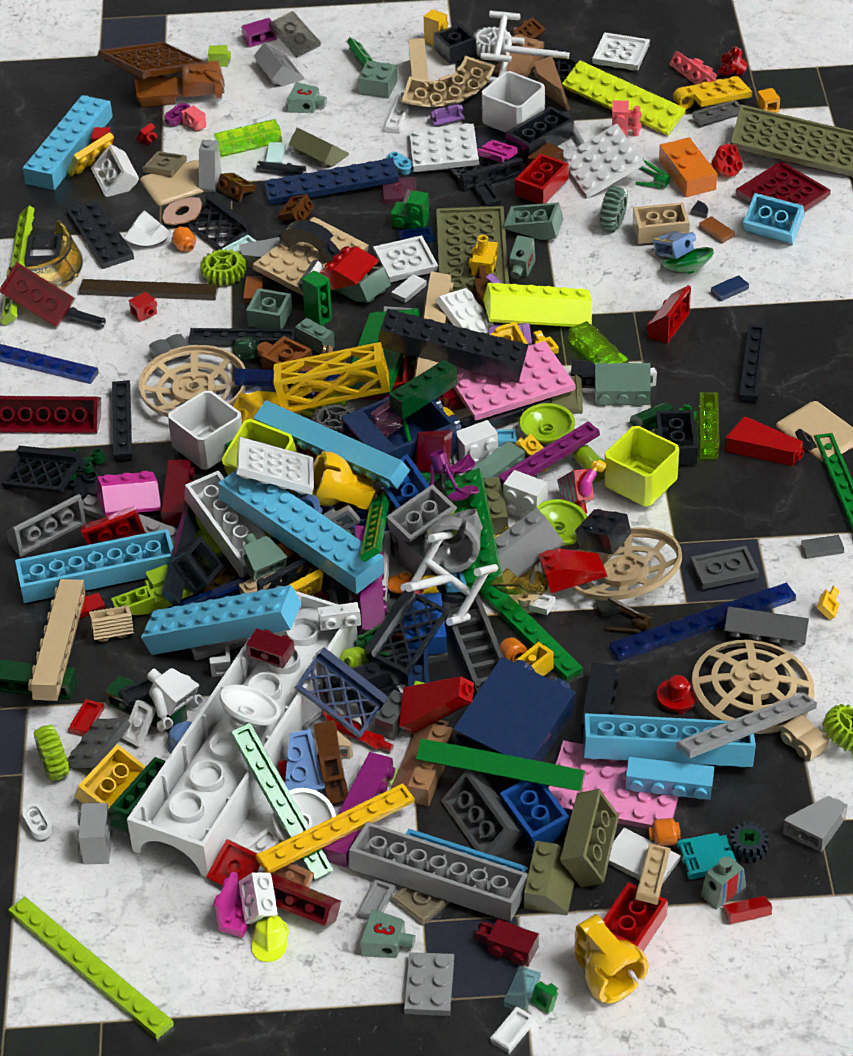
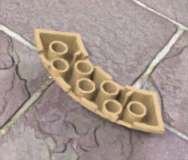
(450, 89)

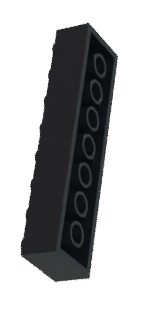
(454, 344)

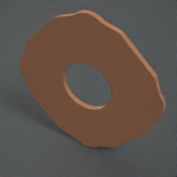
(192, 203)

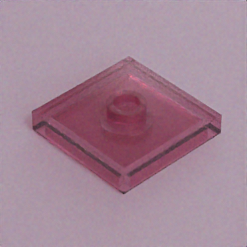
(396, 191)

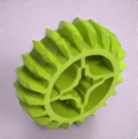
(223, 267)
(839, 726)
(51, 752)

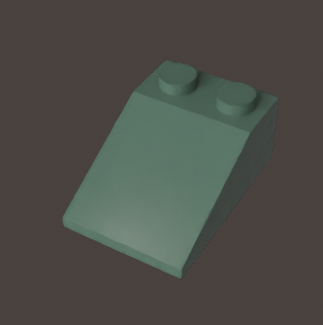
(535, 220)
(368, 287)

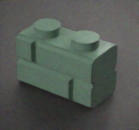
(314, 335)

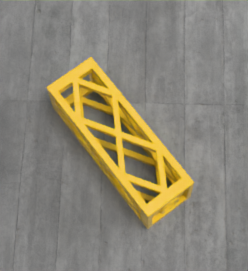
(326, 368)

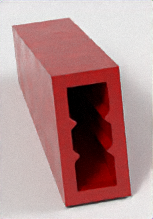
(763, 442)
(433, 701)

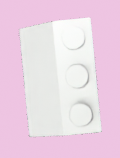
(114, 172)

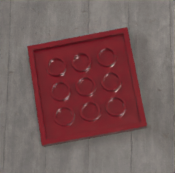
(785, 184)

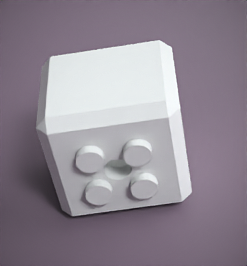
(511, 101)
(203, 428)

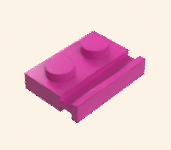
(497, 151)

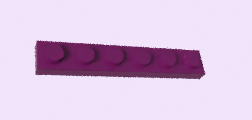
(554, 451)

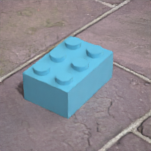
(773, 218)

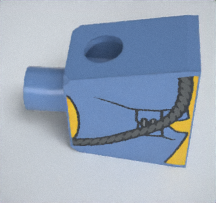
(674, 244)

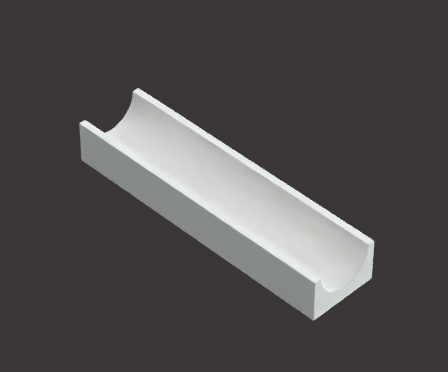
(205, 783)

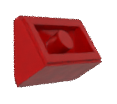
(747, 909)

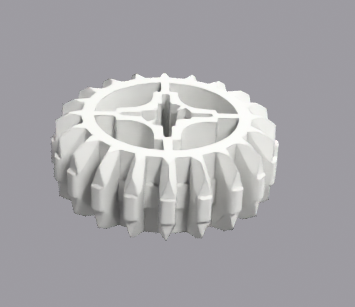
(485, 40)

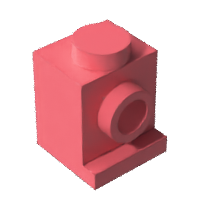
(194, 118)

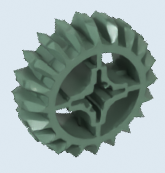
(613, 208)

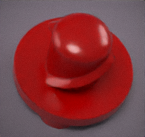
(732, 63)
(727, 160)
(676, 695)

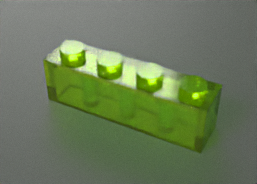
(248, 137)
(594, 345)
(708, 425)

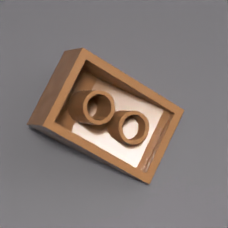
(521, 63)
(548, 75)

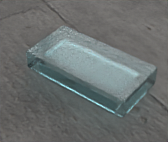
(522, 988)

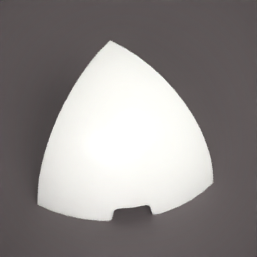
(146, 231)

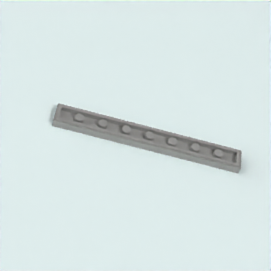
(746, 725)

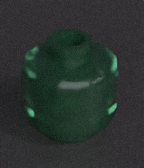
(246, 348)

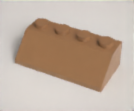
(421, 776)

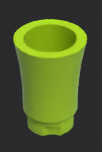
(585, 456)

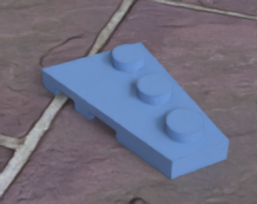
(302, 763)

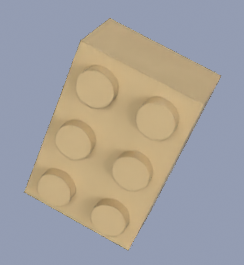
(659, 220)

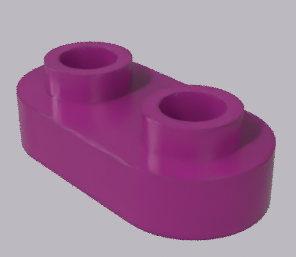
(174, 116)

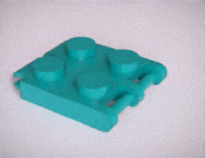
(703, 853)

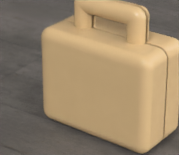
(168, 189)
(817, 420)

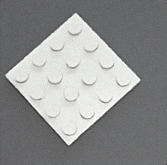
(444, 147)
(603, 160)
(275, 466)

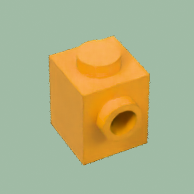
(768, 100)

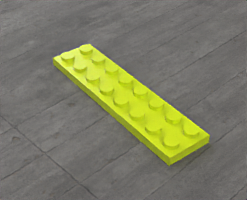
(605, 88)

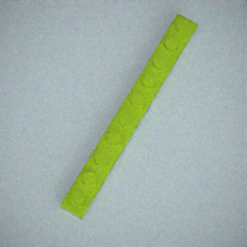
(23, 230)
(91, 968)

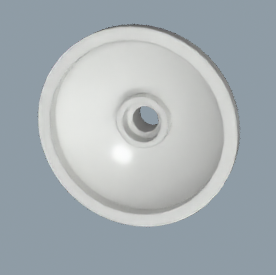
(249, 705)
(312, 805)

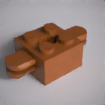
(282, 351)

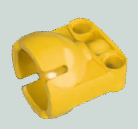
(339, 483)
(608, 961)

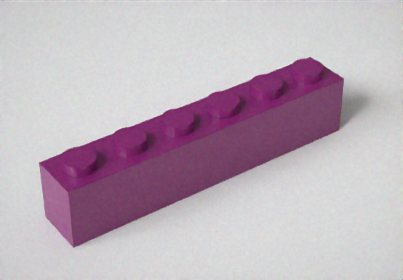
(370, 599)
(368, 784)

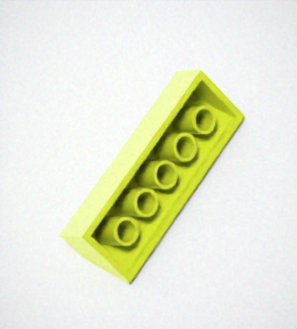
(537, 304)

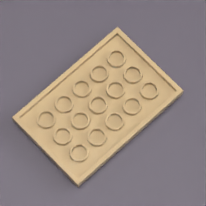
(289, 264)

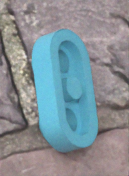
(402, 164)

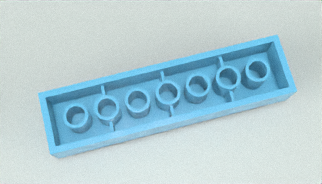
(71, 135)
(96, 564)
(221, 619)
(656, 738)

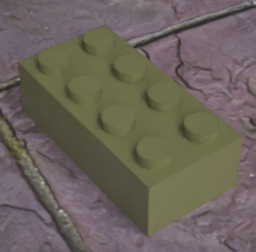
(589, 838)

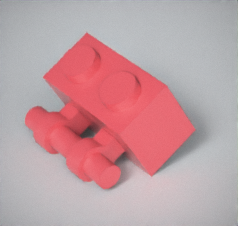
(620, 116)

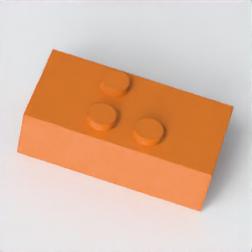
(688, 167)

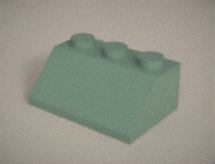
(622, 384)

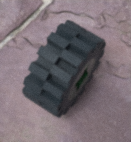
(749, 842)

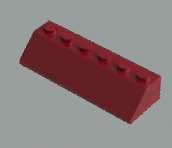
(50, 414)

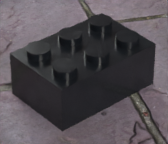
(680, 429)

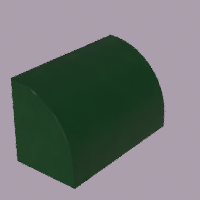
(647, 418)

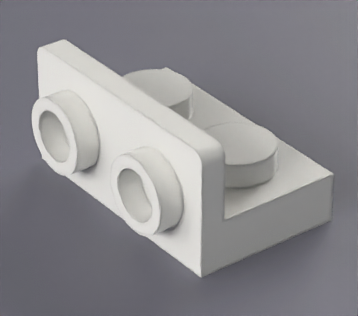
(339, 616)
(257, 897)

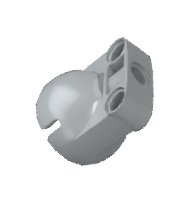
(464, 545)

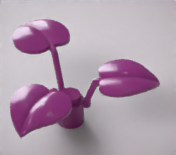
(441, 464)

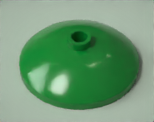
(690, 261)

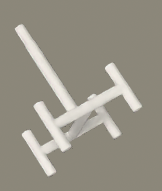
(506, 49)
(445, 577)

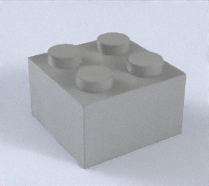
(94, 833)

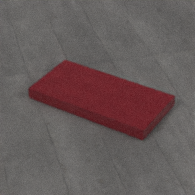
(36, 294)

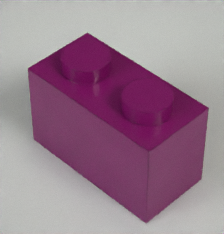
(258, 33)

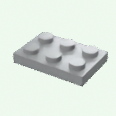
(429, 984)

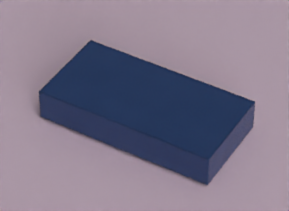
(729, 288)

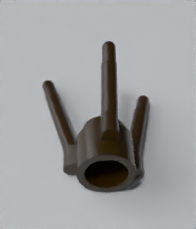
(640, 620)

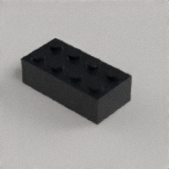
(540, 129)

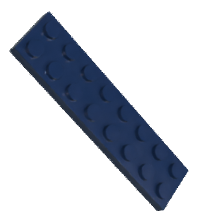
(332, 180)

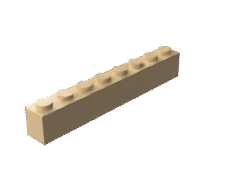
(57, 640)

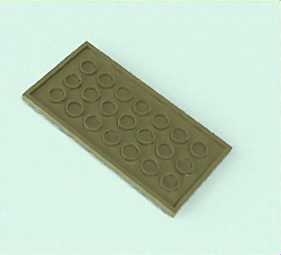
(794, 140)
(458, 235)

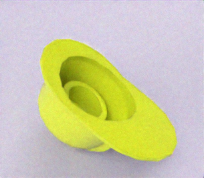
(270, 939)

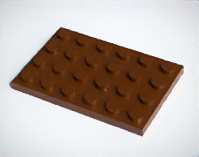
(149, 59)

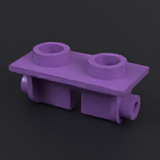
(440, 116)

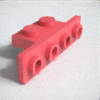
(692, 69)

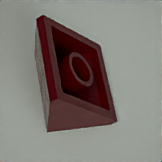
(430, 442)

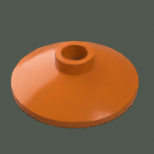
(396, 581)

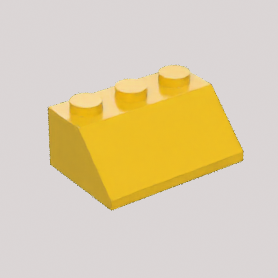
(109, 777)

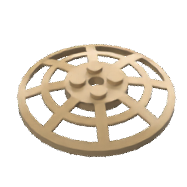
(182, 384)
(633, 568)
(740, 679)

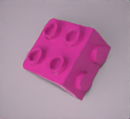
(229, 908)

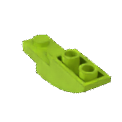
(145, 599)

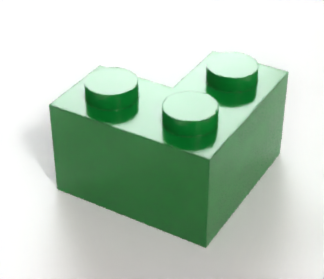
(413, 213)

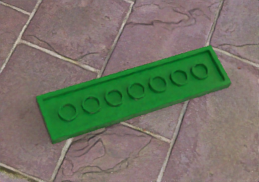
(488, 550)

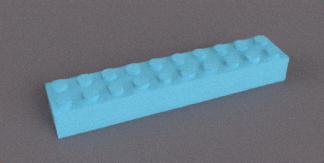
(302, 530)

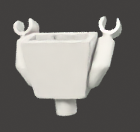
(171, 693)

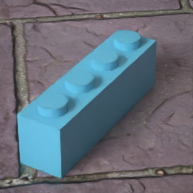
(669, 778)

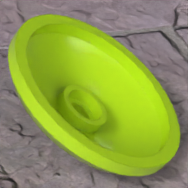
(547, 422)
(563, 517)

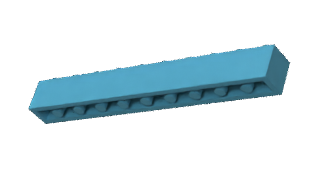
(318, 438)

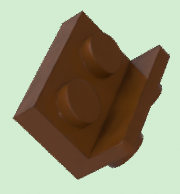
(530, 29)
(234, 185)
(296, 208)

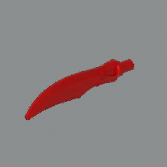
(374, 740)

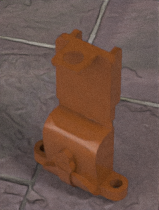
(195, 81)

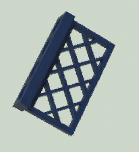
(348, 677)

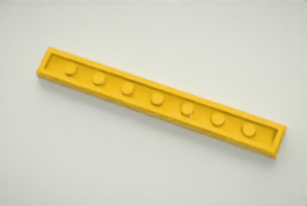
(334, 828)

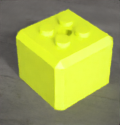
(257, 432)
(641, 466)

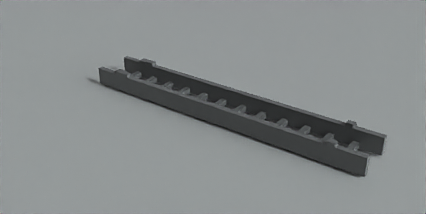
(460, 639)

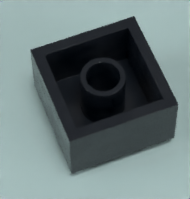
(454, 43)
(603, 531)

